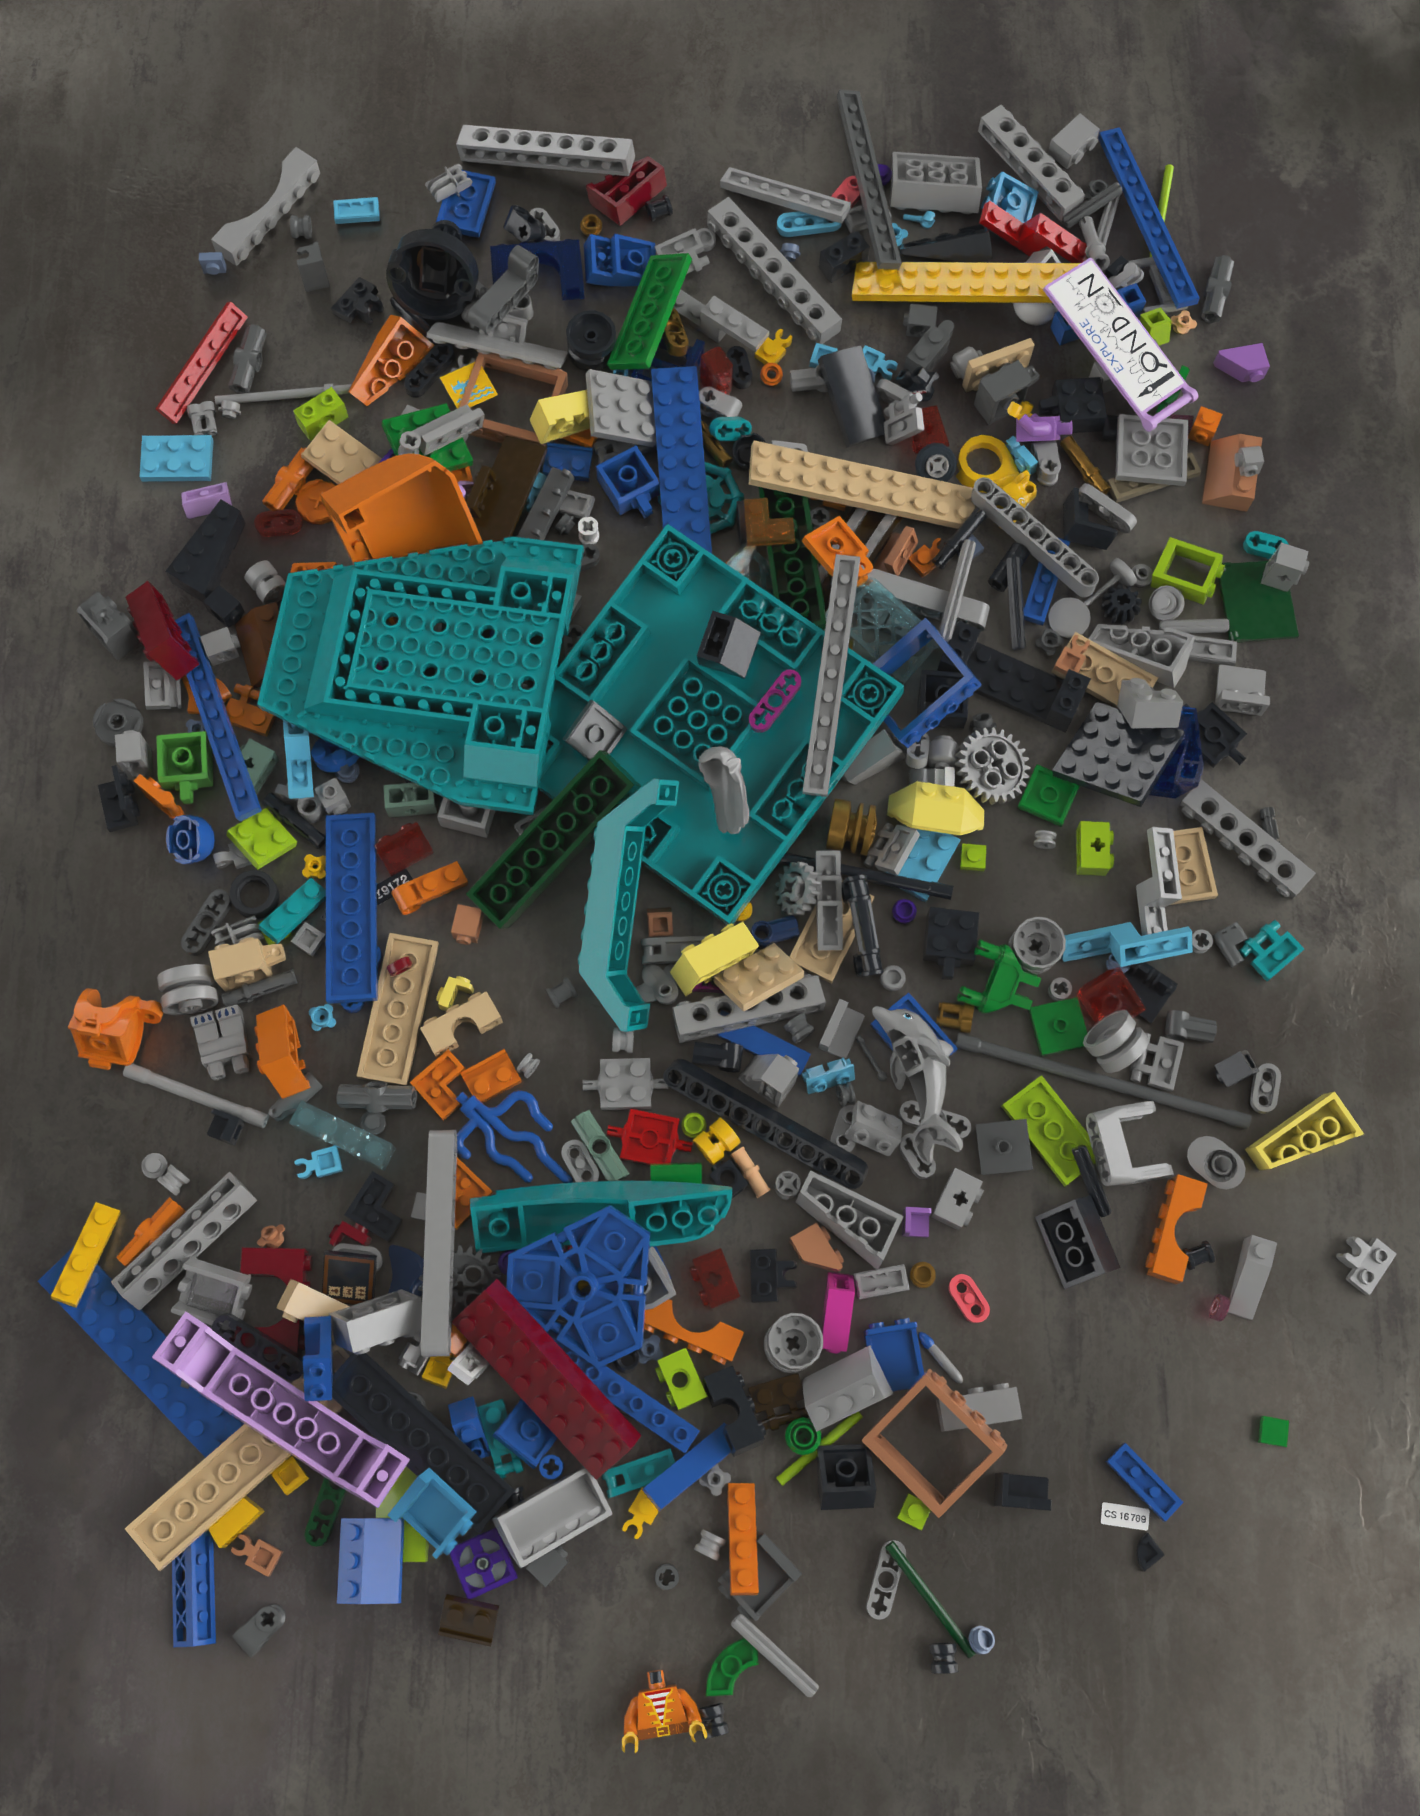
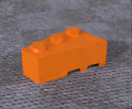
(278, 1051)

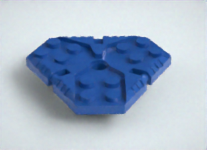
(606, 1254)

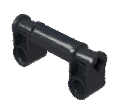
(856, 892)

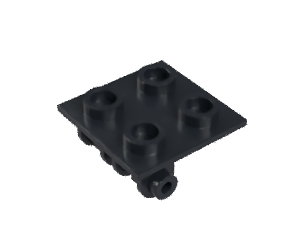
(1151, 987)

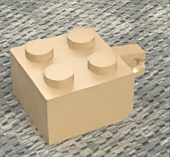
(244, 962)

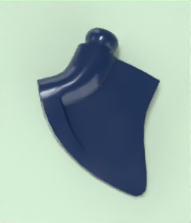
(406, 1270)

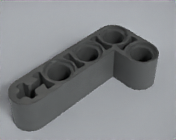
(506, 291)

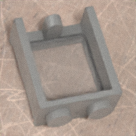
(212, 1291)

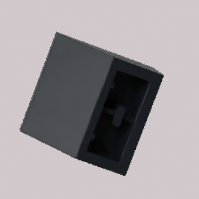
(728, 645)

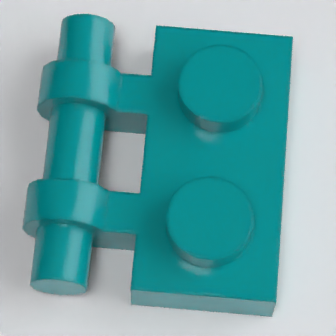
(1277, 955)

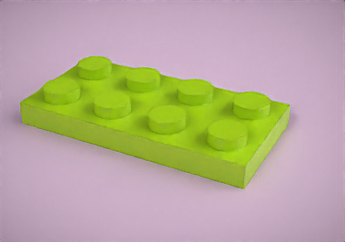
(1050, 1128)

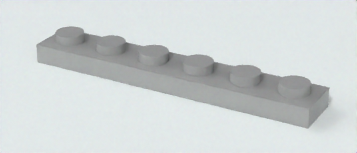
(785, 195)

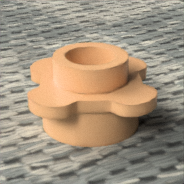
(1180, 327)

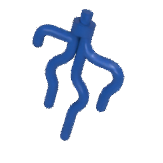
(484, 1116)

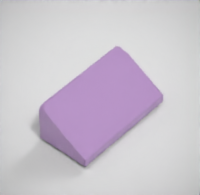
(203, 500)

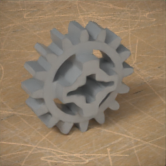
(797, 888)

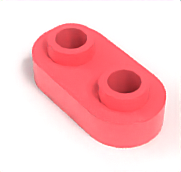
(847, 191)
(971, 1297)

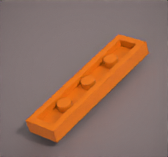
(742, 1539)

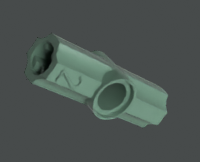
(590, 1134)

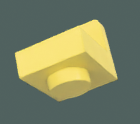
(447, 994)

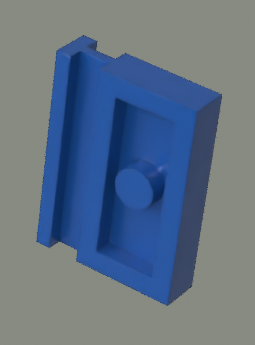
(569, 457)

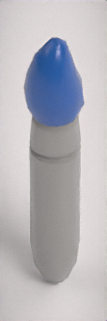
(940, 1357)

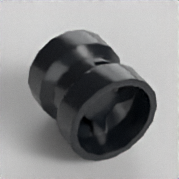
(943, 1651)
(717, 1726)

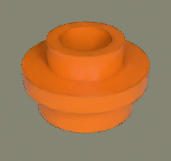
(774, 368)

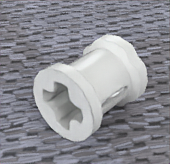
(589, 525)

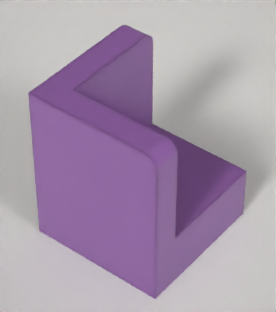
(916, 1222)

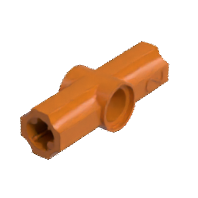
(288, 482)
(150, 1230)

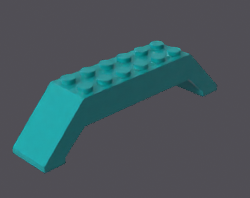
(613, 902)

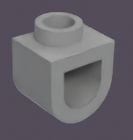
(1249, 460)

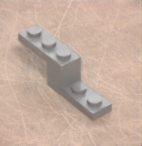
(719, 318)
(1164, 886)

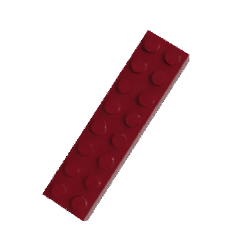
(547, 1379)

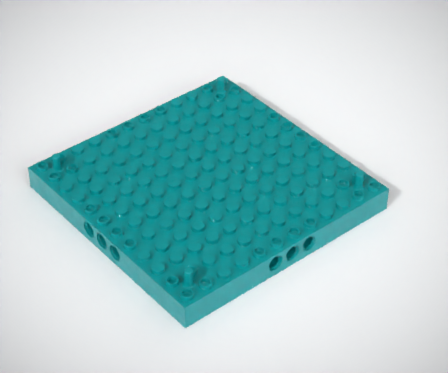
(646, 674)

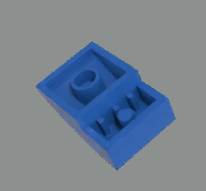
(616, 260)

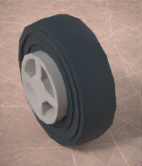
(941, 469)

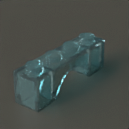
(342, 1135)

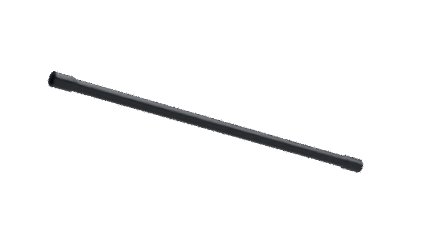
(931, 888)

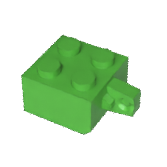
(184, 763)

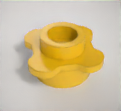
(309, 871)

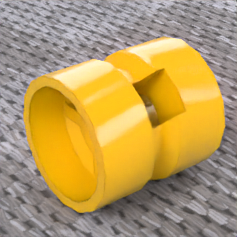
(725, 1139)

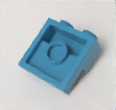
(1011, 196)

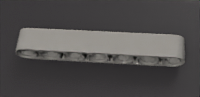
(1036, 547)
(928, 599)

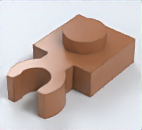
(1072, 657)
(261, 1556)

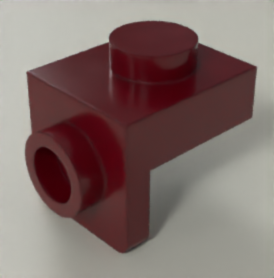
(357, 1233)

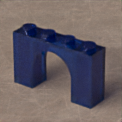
(560, 255)

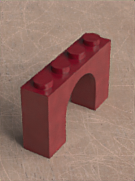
(285, 1265)

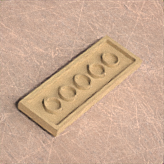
(398, 1012)

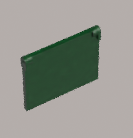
(1253, 608)

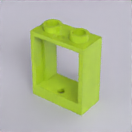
(1189, 590)

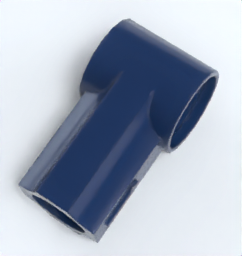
(776, 930)

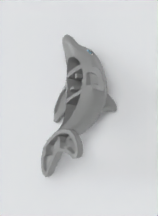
(924, 1061)

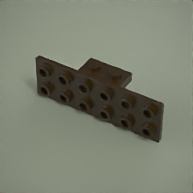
(503, 490)

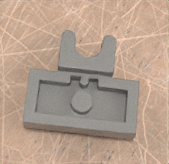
(1367, 1262)

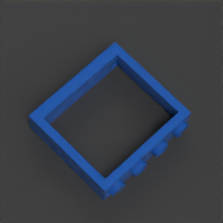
(948, 702)

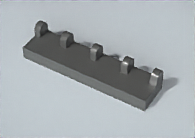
(547, 504)

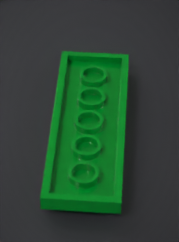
(649, 311)

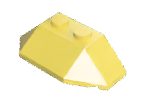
(936, 808)

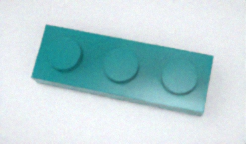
(293, 911)

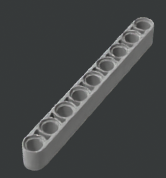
(439, 1244)

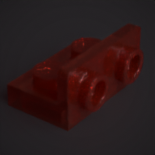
(403, 848)

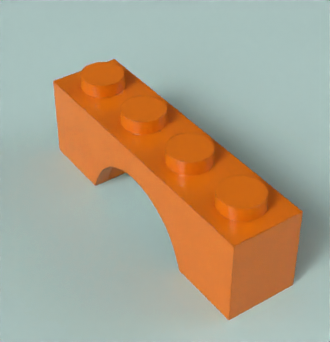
(1167, 1259)
(719, 1341)

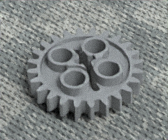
(992, 766)

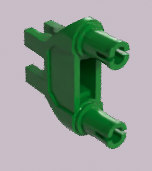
(1002, 982)

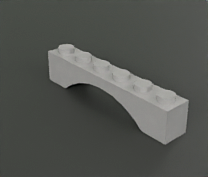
(240, 237)

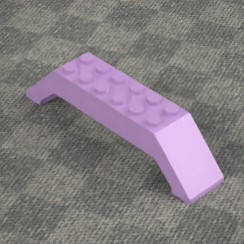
(280, 1411)

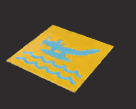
(457, 381)

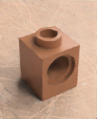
(467, 924)

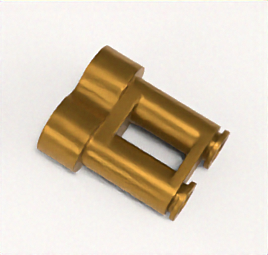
(965, 1016)

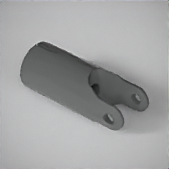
(289, 1104)

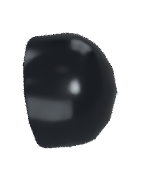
(742, 449)

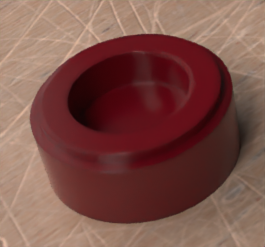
(399, 966)

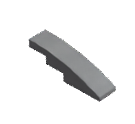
(829, 902)

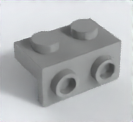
(874, 1129)

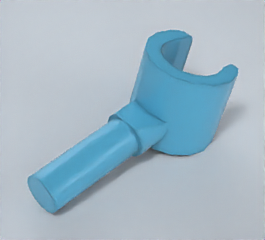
(925, 221)

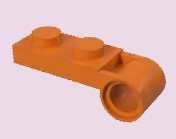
(429, 886)

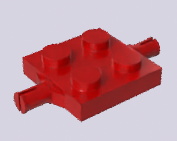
(649, 1138)

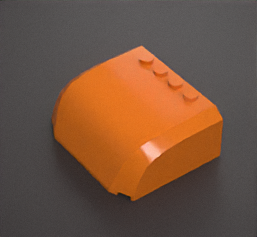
(400, 510)

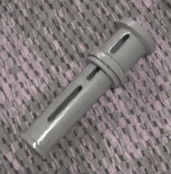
(1095, 248)

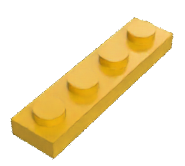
(85, 1255)

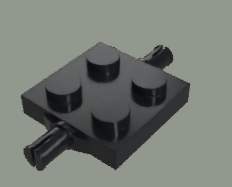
(1219, 735)

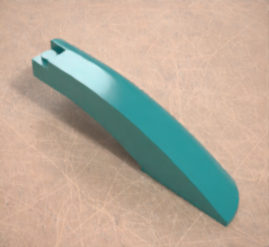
(666, 1209)

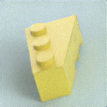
(713, 956)

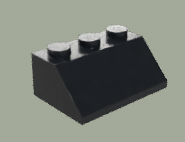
(1077, 1242)

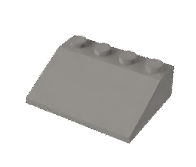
(935, 182)

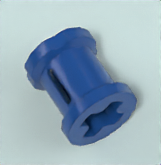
(546, 1460)

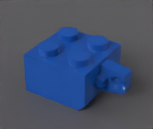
(629, 482)

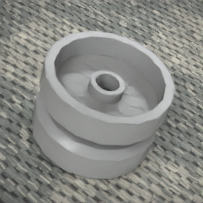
(187, 989)
(1116, 1041)

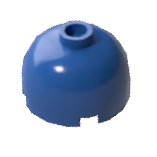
(190, 839)

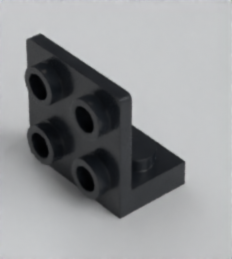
(118, 802)

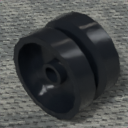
(590, 339)

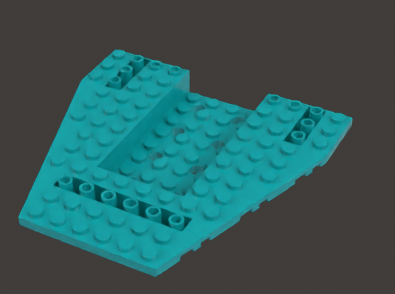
(439, 731)

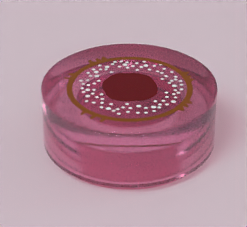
(1219, 1307)

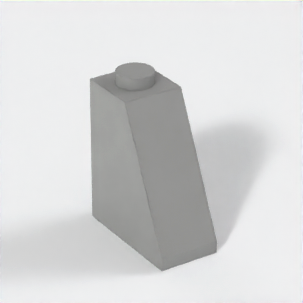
(878, 754)

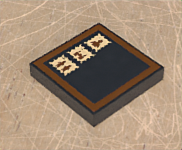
(349, 1276)

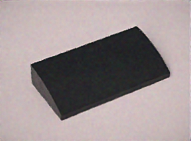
(853, 395)

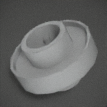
(1166, 603)

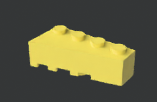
(560, 416)
(1306, 1132)

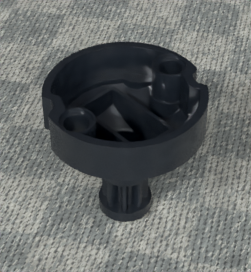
(433, 272)

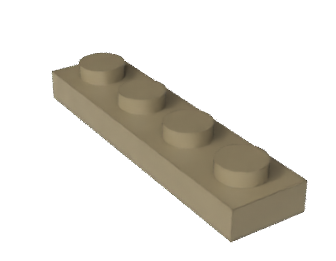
(1125, 490)

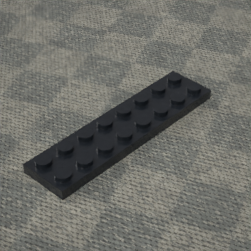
(415, 1432)

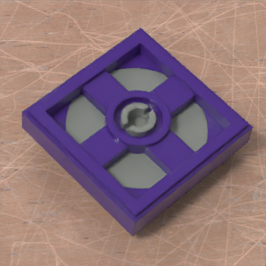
(483, 1563)

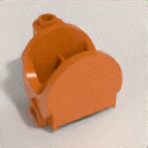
(111, 1032)

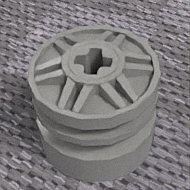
(1046, 936)
(808, 1343)

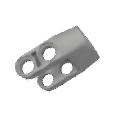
(1111, 1149)

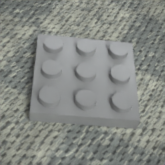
(621, 408)
(1152, 455)

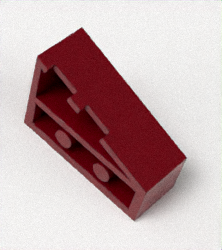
(623, 196)

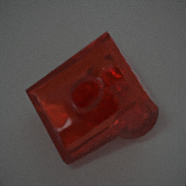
(1110, 994)

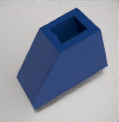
(468, 1426)

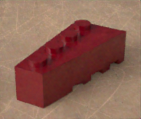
(159, 631)

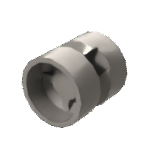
(266, 582)

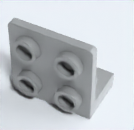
(1241, 690)

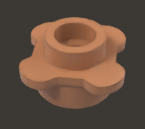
(271, 1236)

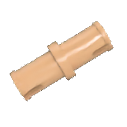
(750, 1172)

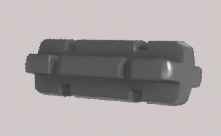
(1269, 824)

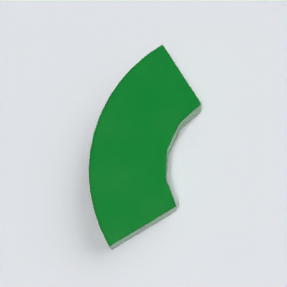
(728, 1666)

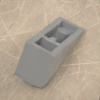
(1251, 1275)

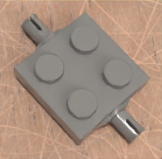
(625, 1084)

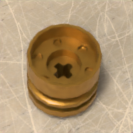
(851, 826)

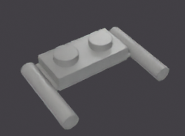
(1162, 292)

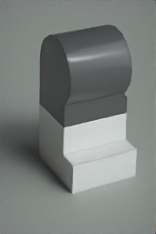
(935, 776)

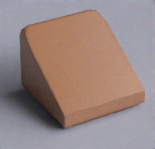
(660, 922)

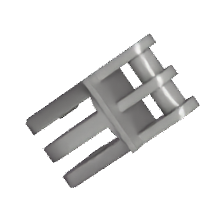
(448, 183)
(238, 931)

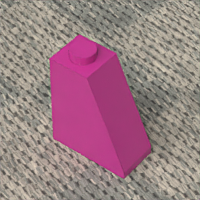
(837, 1312)

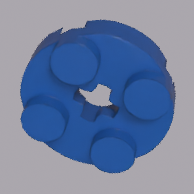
(330, 761)

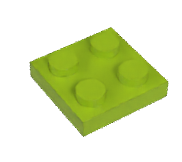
(261, 838)

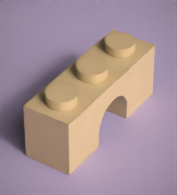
(478, 1010)

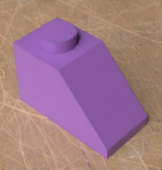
(1243, 362)

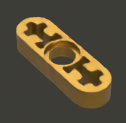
(670, 338)

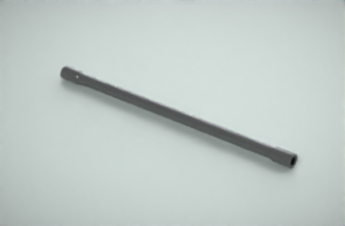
(1226, 1115)

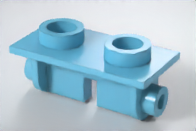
(839, 1073)

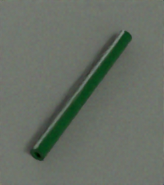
(930, 1599)

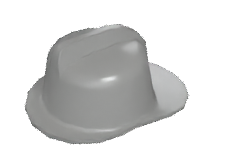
(1216, 1162)

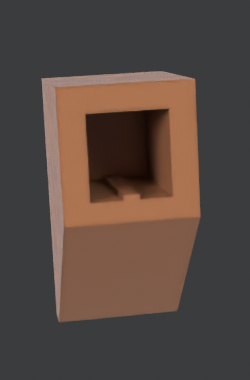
(814, 1249)

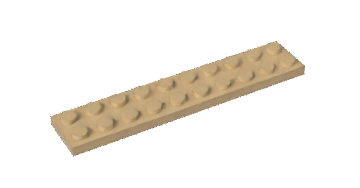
(859, 485)
(212, 1488)

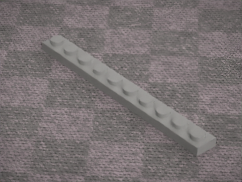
(831, 675)

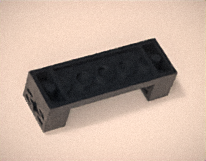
(1015, 682)

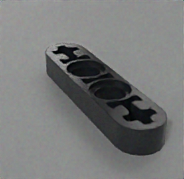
(257, 1350)

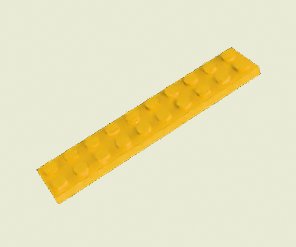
(957, 282)

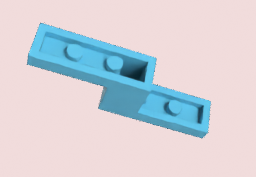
(298, 761)
(1127, 944)

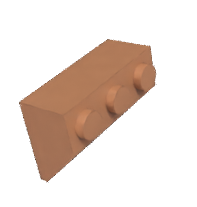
(1223, 481)

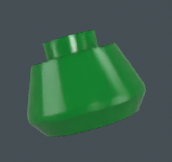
(808, 1431)

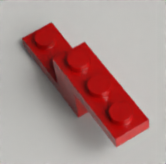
(1033, 234)

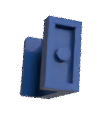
(896, 1352)
(318, 1358)

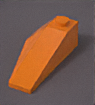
(392, 356)

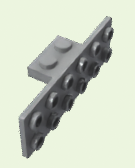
(505, 339)

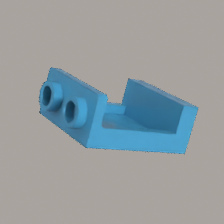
(434, 1512)

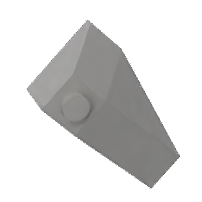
(1155, 651)

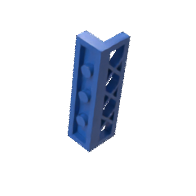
(198, 1592)

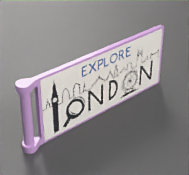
(1118, 342)

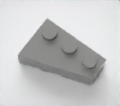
(770, 1076)

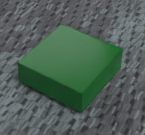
(1273, 1431)

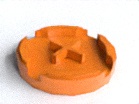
(310, 503)

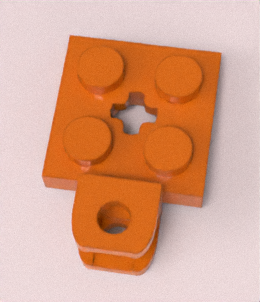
(838, 533)

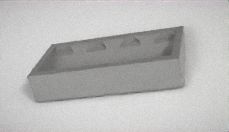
(552, 1516)

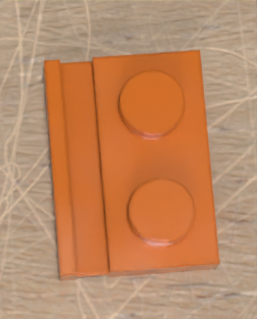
(491, 1076)

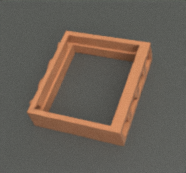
(498, 431)
(906, 1471)

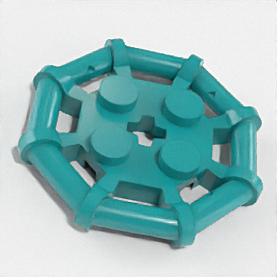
(717, 498)

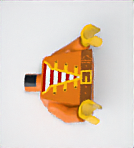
(660, 1712)

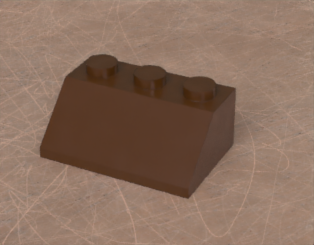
(255, 638)

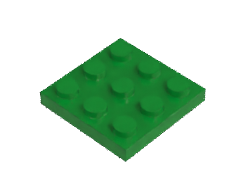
(452, 456)

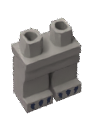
(223, 1049)

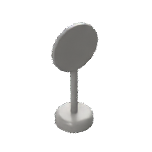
(1073, 615)

